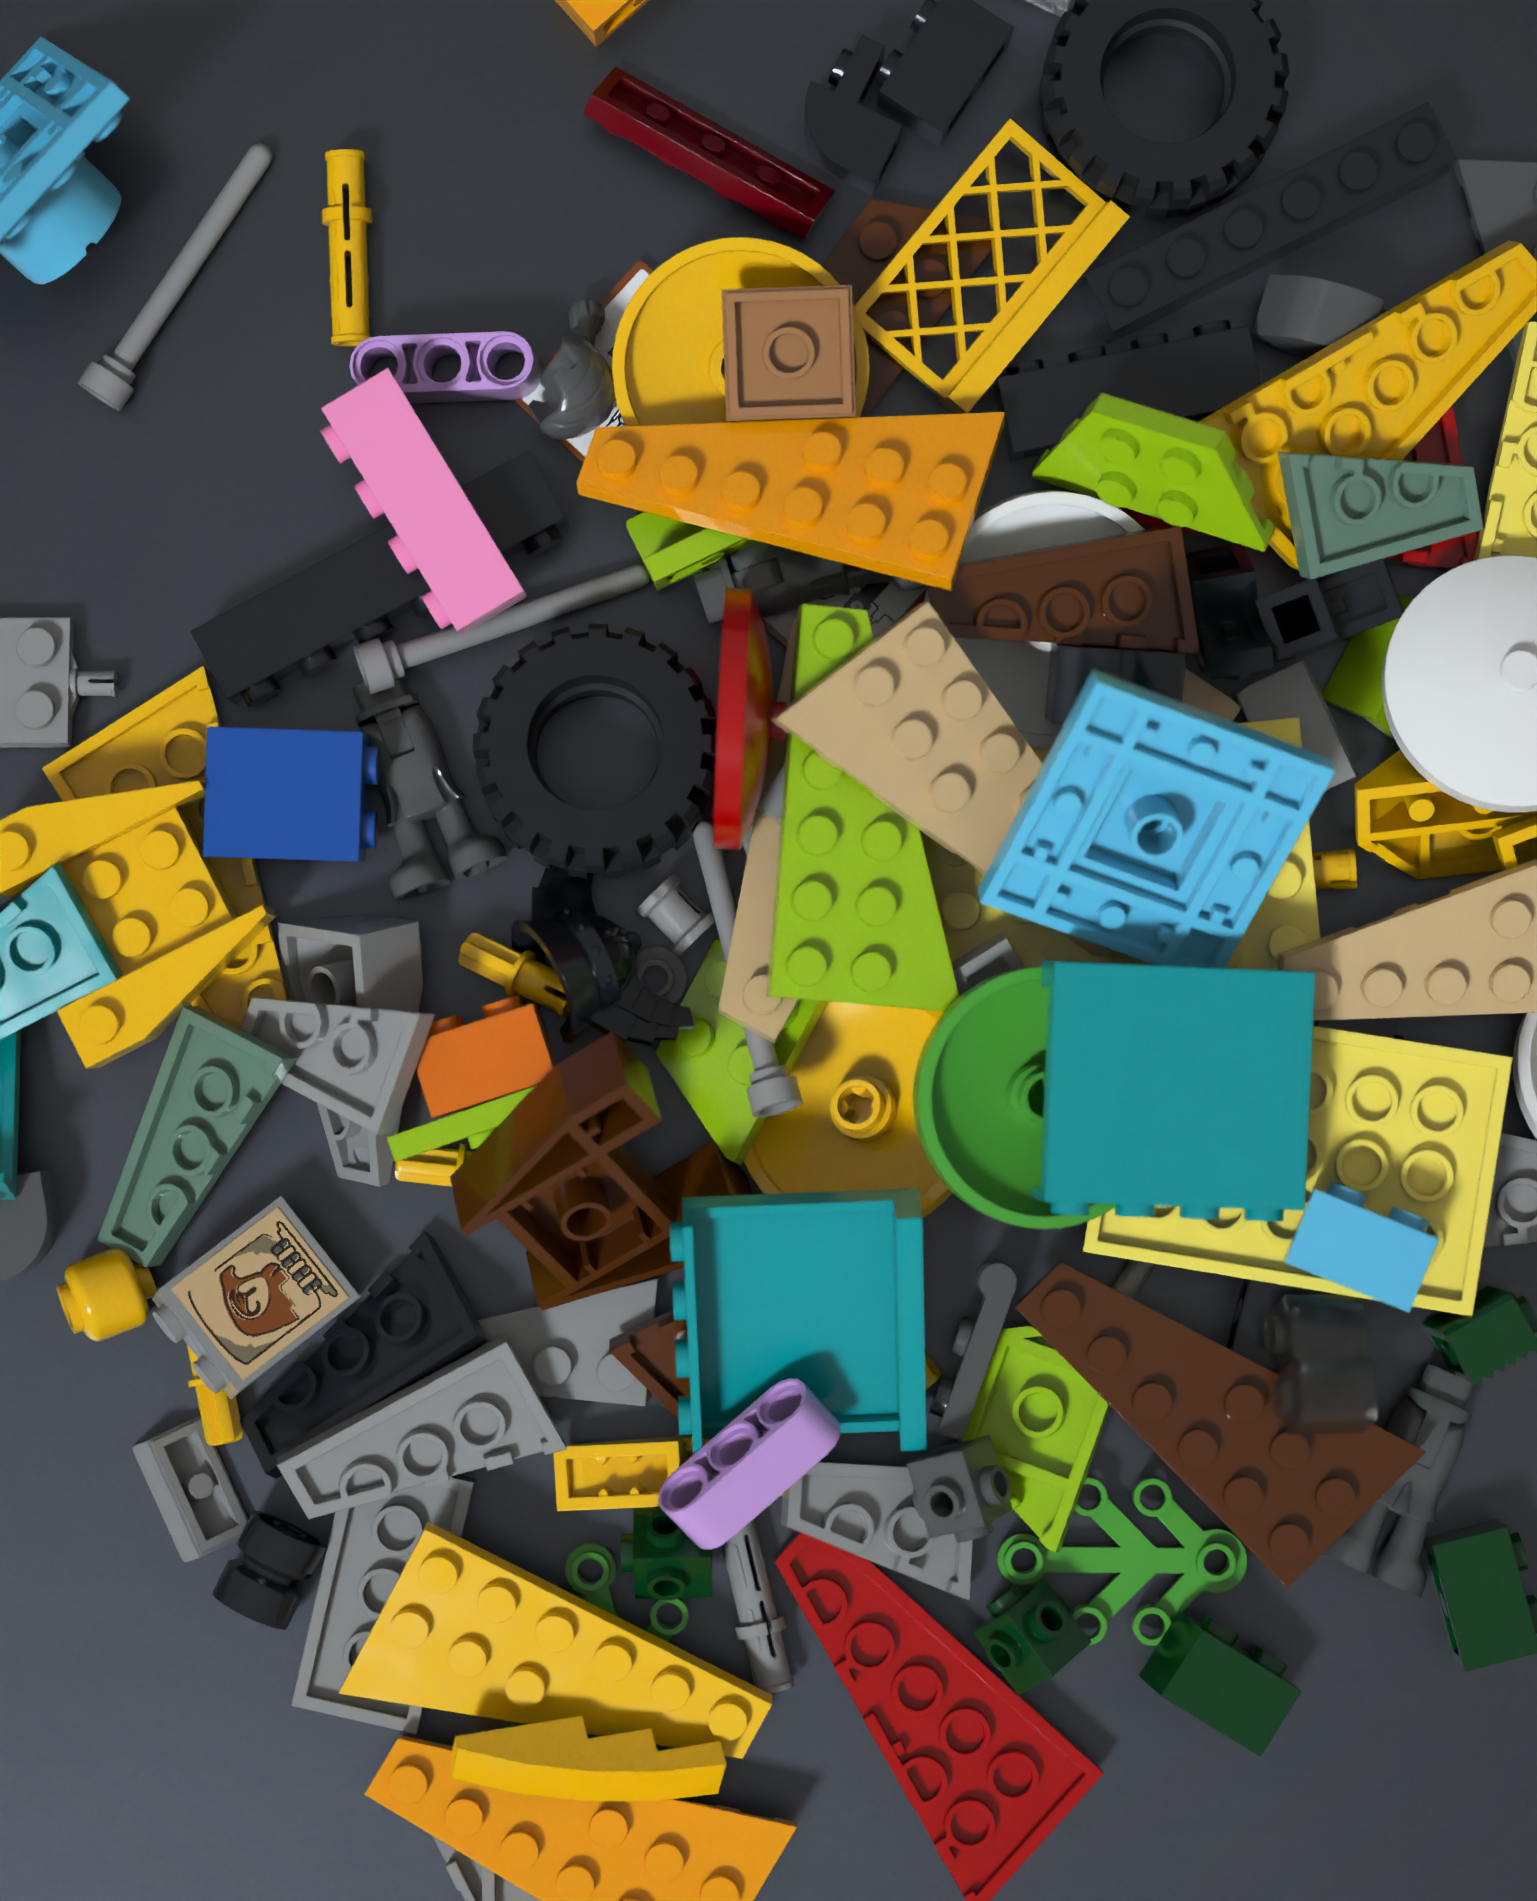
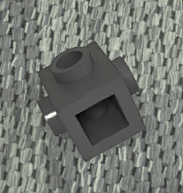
(960, 1489)

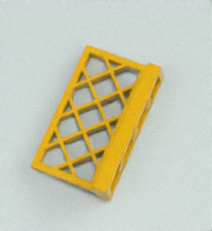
(1031, 301)

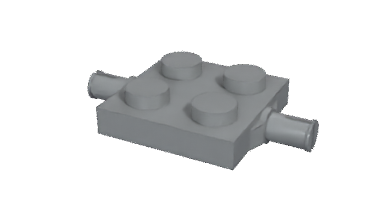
(43, 682)

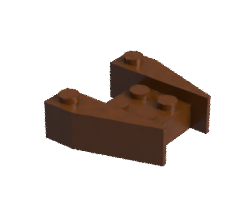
(573, 1188)

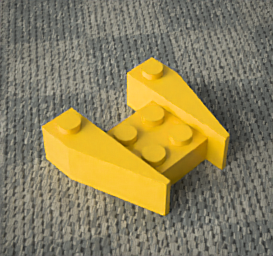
(148, 898)

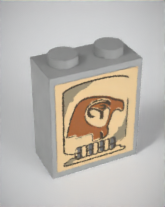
(253, 1299)

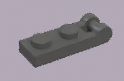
(975, 1345)

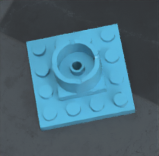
(48, 190)
(1154, 827)

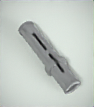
(756, 1611)

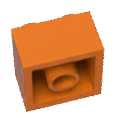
(484, 1058)

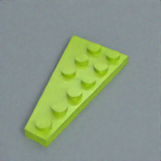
(851, 873)

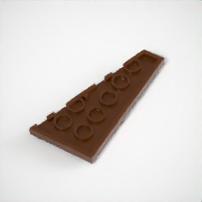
(1217, 1422)

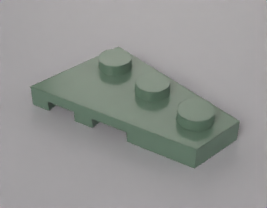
(1373, 508)

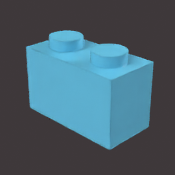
(1362, 1248)

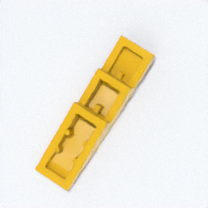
(617, 1472)
(562, 1763)

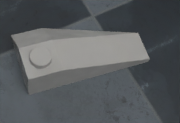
(359, 964)

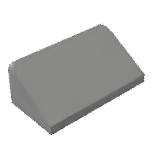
(1296, 694)
(191, 1489)

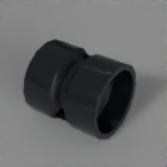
(267, 1574)

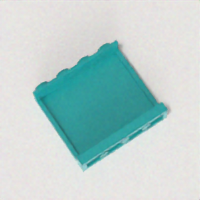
(1176, 1089)
(804, 1293)

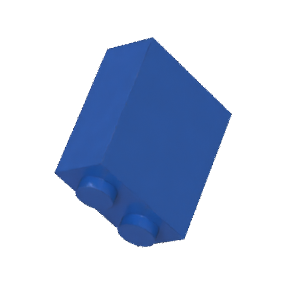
(289, 794)

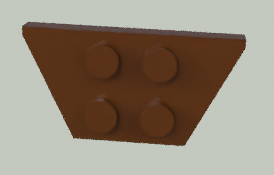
(868, 249)

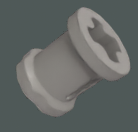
(676, 915)

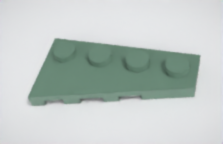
(194, 1122)

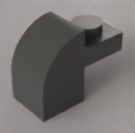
(1311, 313)
(27, 1224)

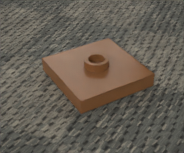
(788, 352)

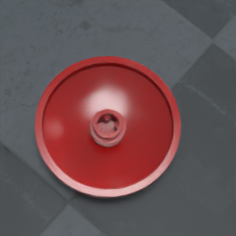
(743, 719)

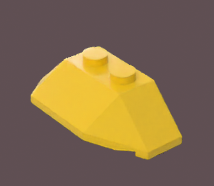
(1426, 829)

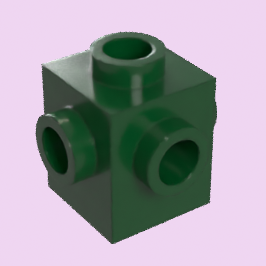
(664, 1558)
(1030, 1635)

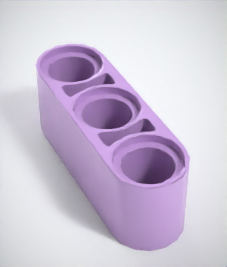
(477, 373)
(749, 1464)

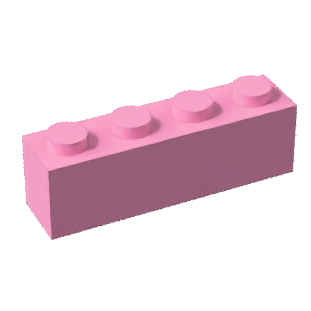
(423, 503)

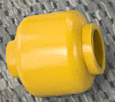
(106, 1294)

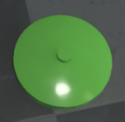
(984, 1099)

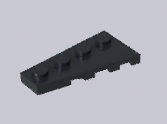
(392, 1340)

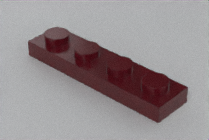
(708, 152)

